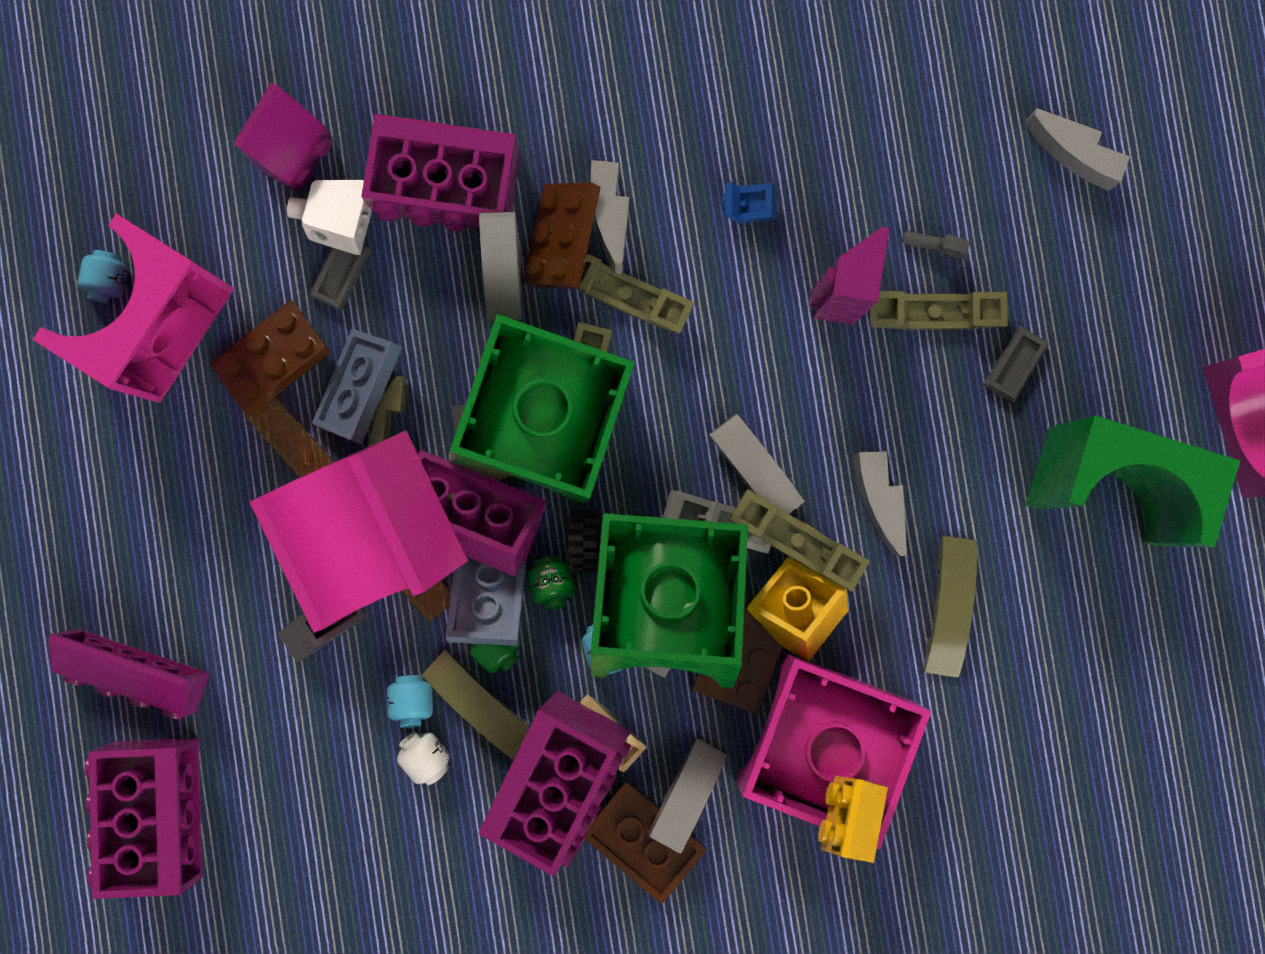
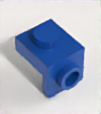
(750, 202)

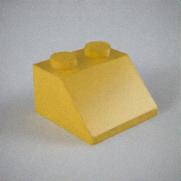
(799, 608)

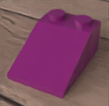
(283, 139)

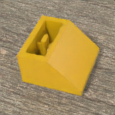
(853, 818)

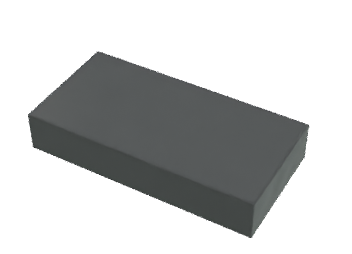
(339, 277)
(1015, 364)

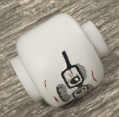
(423, 757)

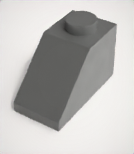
(303, 642)

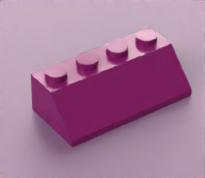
(852, 282)
(488, 516)
(127, 672)

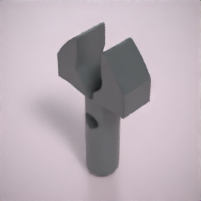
(950, 246)

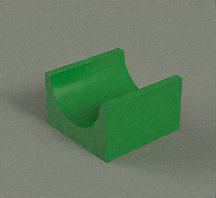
(541, 409)
(1176, 483)
(670, 596)

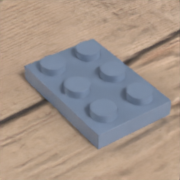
(357, 385)
(485, 605)

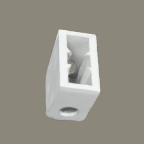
(333, 214)

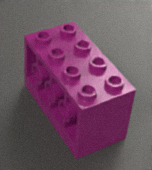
(431, 169)
(556, 783)
(144, 818)

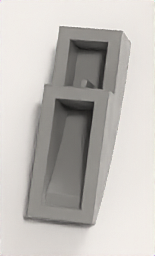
(1077, 148)
(610, 213)
(501, 265)
(755, 464)
(882, 501)
(690, 507)
(687, 796)

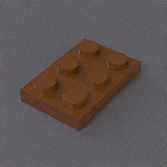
(561, 235)
(270, 358)
(759, 659)
(623, 838)

